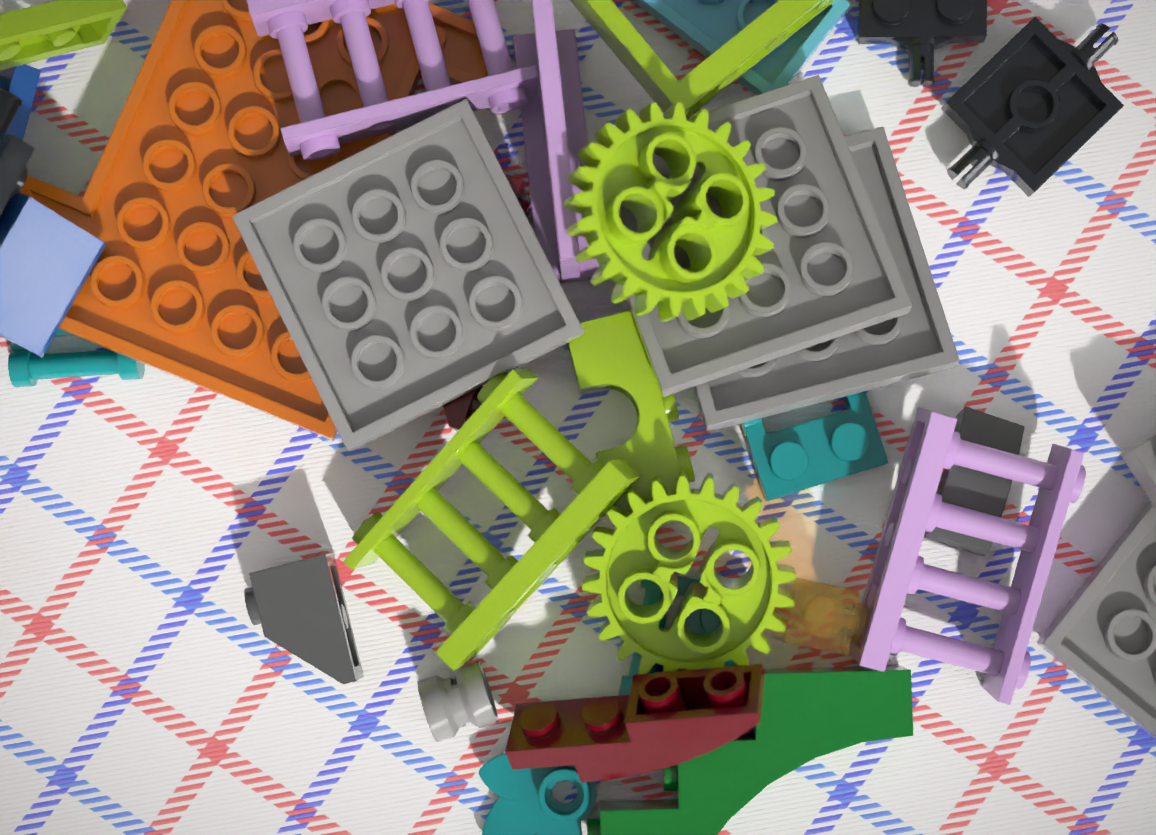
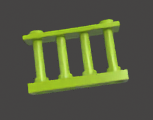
(552, 532)

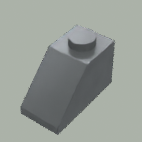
(306, 614)

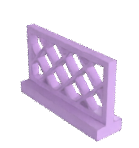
(552, 139)

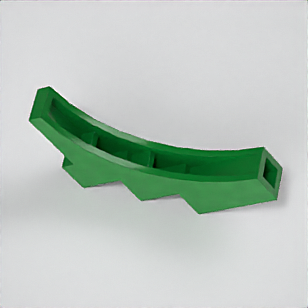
(801, 719)

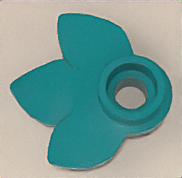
(528, 802)

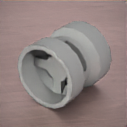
(457, 701)

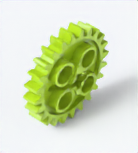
(623, 174)
(635, 554)

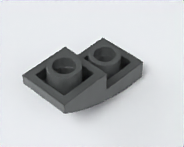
(975, 488)

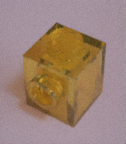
(822, 616)

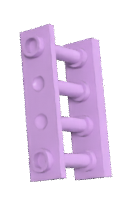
(320, 135)
(919, 508)

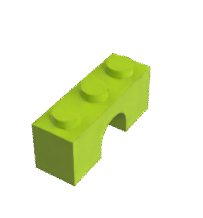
(615, 359)

